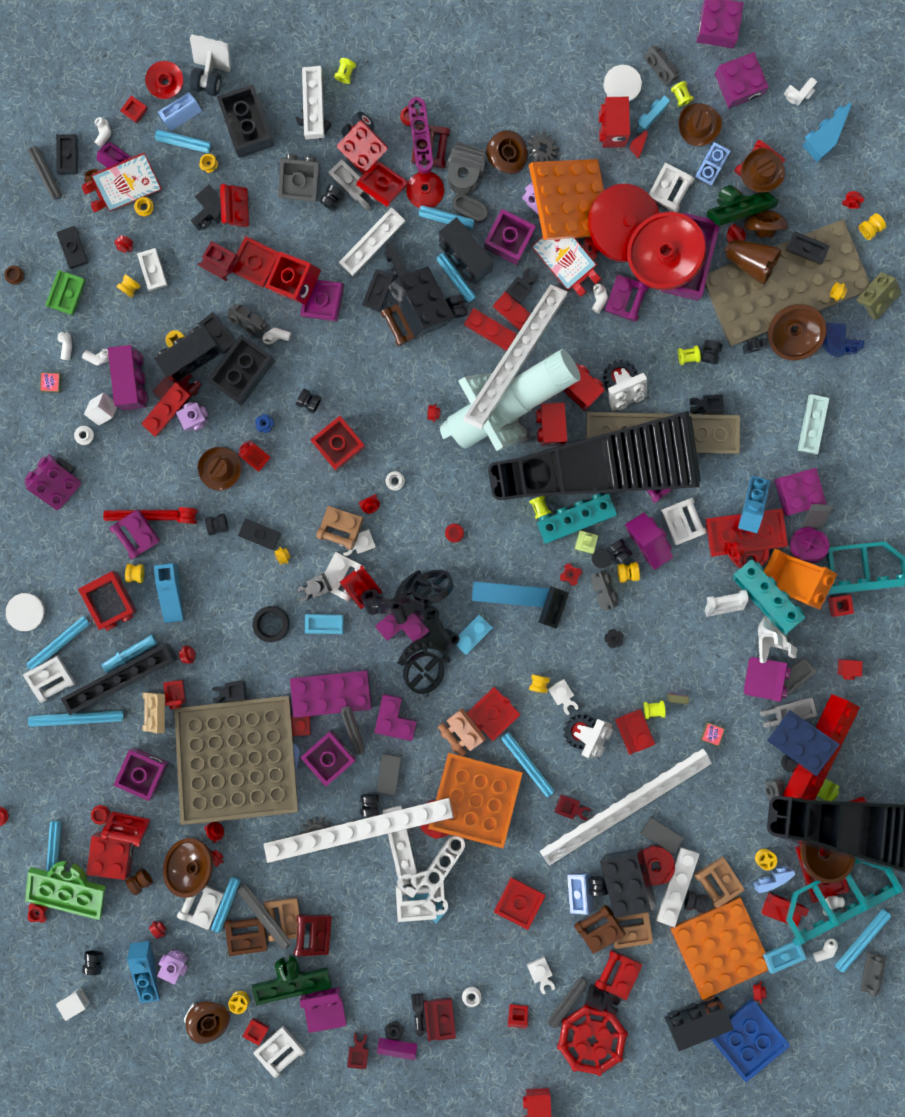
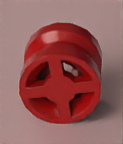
(187, 515)

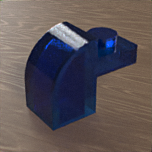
(835, 341)

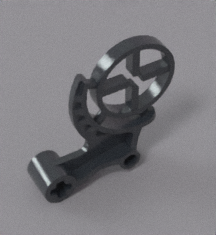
(402, 605)
(438, 639)

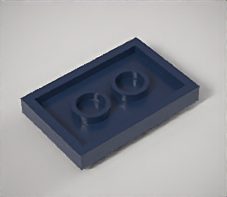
(803, 743)

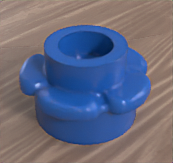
(264, 428)

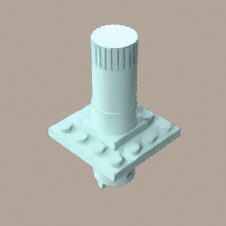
(522, 395)

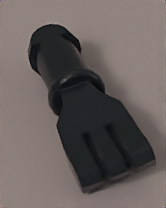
(417, 1005)

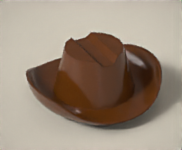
(699, 124)
(507, 152)
(762, 170)
(766, 223)
(219, 468)
(207, 1022)

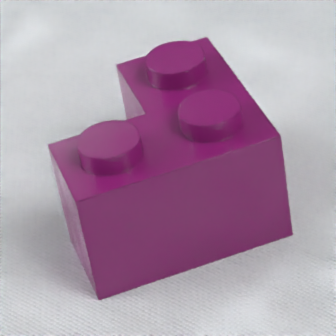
(650, 540)
(412, 627)
(390, 723)

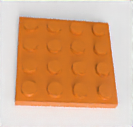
(565, 196)
(480, 799)
(720, 948)

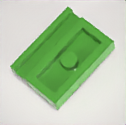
(65, 292)

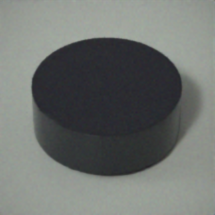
(601, 558)

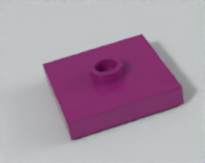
(324, 301)

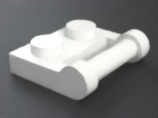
(664, 185)
(678, 523)
(336, 572)
(726, 603)
(47, 673)
(412, 909)
(205, 910)
(274, 1047)

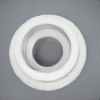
(89, 435)
(395, 474)
(474, 1002)

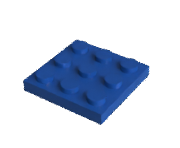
(752, 1042)

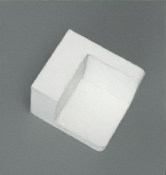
(100, 409)
(73, 1004)

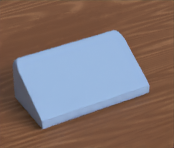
(180, 111)
(579, 897)

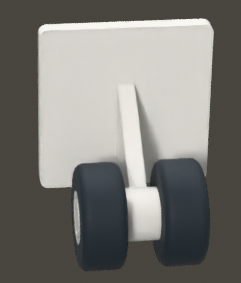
(211, 55)

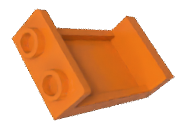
(800, 579)

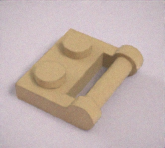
(154, 712)

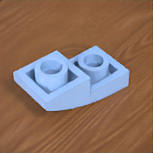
(712, 163)
(779, 877)

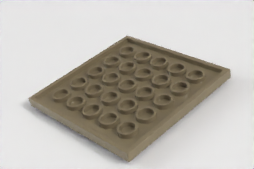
(235, 760)

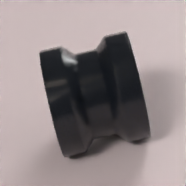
(598, 886)

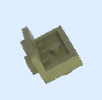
(879, 295)

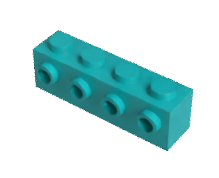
(576, 518)
(768, 597)

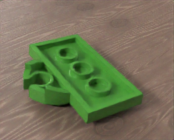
(65, 890)

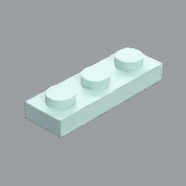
(813, 424)

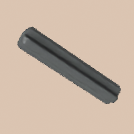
(44, 172)
(352, 730)
(567, 1002)

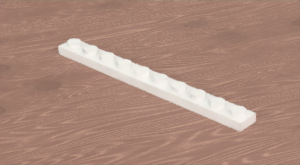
(515, 357)
(625, 807)
(358, 830)

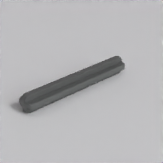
(264, 917)

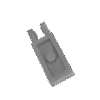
(347, 180)
(804, 708)

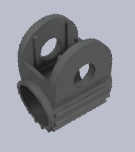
(465, 161)

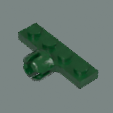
(737, 206)
(290, 982)

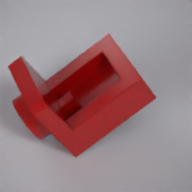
(174, 694)

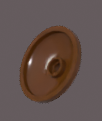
(804, 339)
(180, 866)
(825, 867)

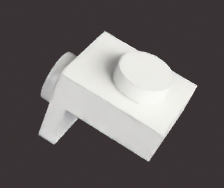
(796, 97)

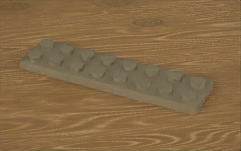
(711, 432)

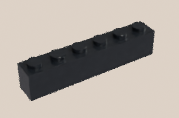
(119, 679)

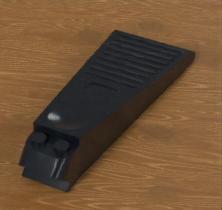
(629, 459)
(849, 829)

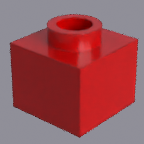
(847, 605)
(849, 668)

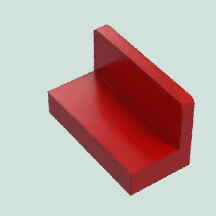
(777, 908)

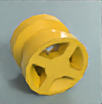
(128, 286)
(172, 335)
(134, 573)
(539, 683)
(769, 861)
(236, 1006)

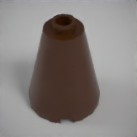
(753, 258)

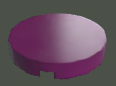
(809, 545)

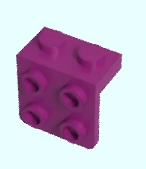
(51, 482)
(767, 679)

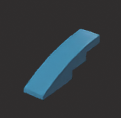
(509, 594)

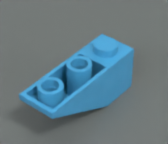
(825, 138)
(754, 504)
(169, 592)
(143, 971)

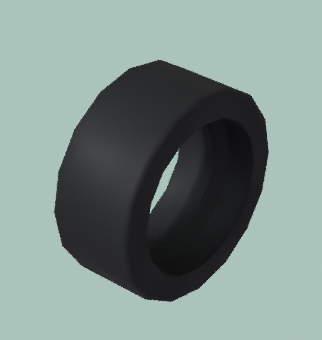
(256, 624)

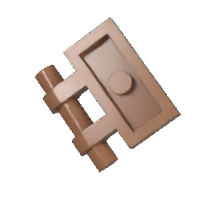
(466, 731)

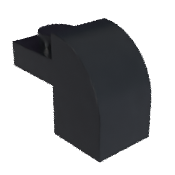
(212, 208)

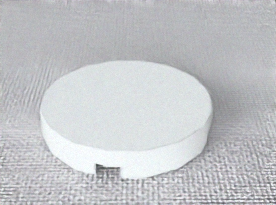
(622, 81)
(25, 612)

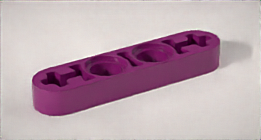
(420, 135)

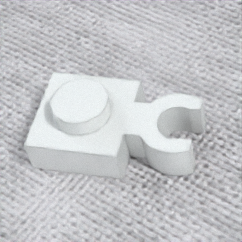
(363, 543)
(561, 694)
(540, 972)

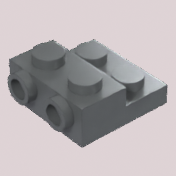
(299, 178)

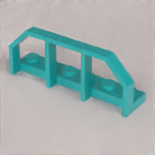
(866, 583)
(852, 910)

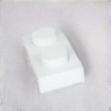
(152, 269)

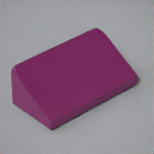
(111, 155)
(397, 1048)

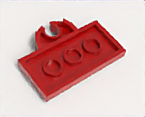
(769, 535)

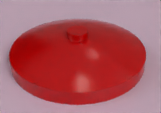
(616, 216)
(666, 251)

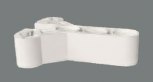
(422, 878)

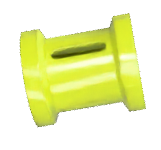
(340, 75)
(681, 87)
(689, 355)
(540, 506)
(654, 709)

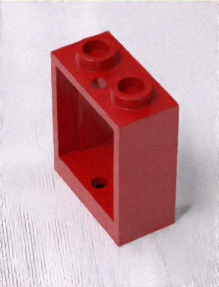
(99, 583)

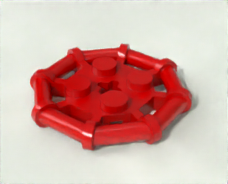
(598, 1049)

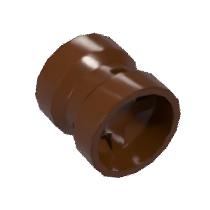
(139, 881)

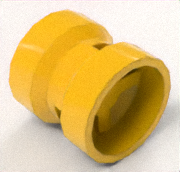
(872, 226)
(628, 572)

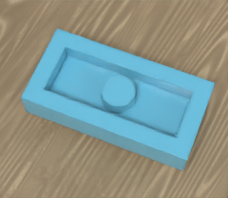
(656, 109)
(473, 634)
(784, 957)

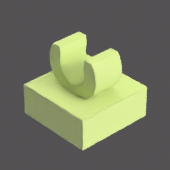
(586, 542)

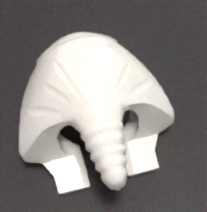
(769, 637)

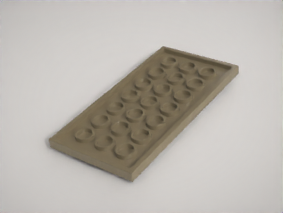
(748, 307)

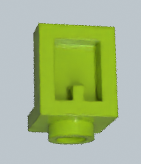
(829, 791)

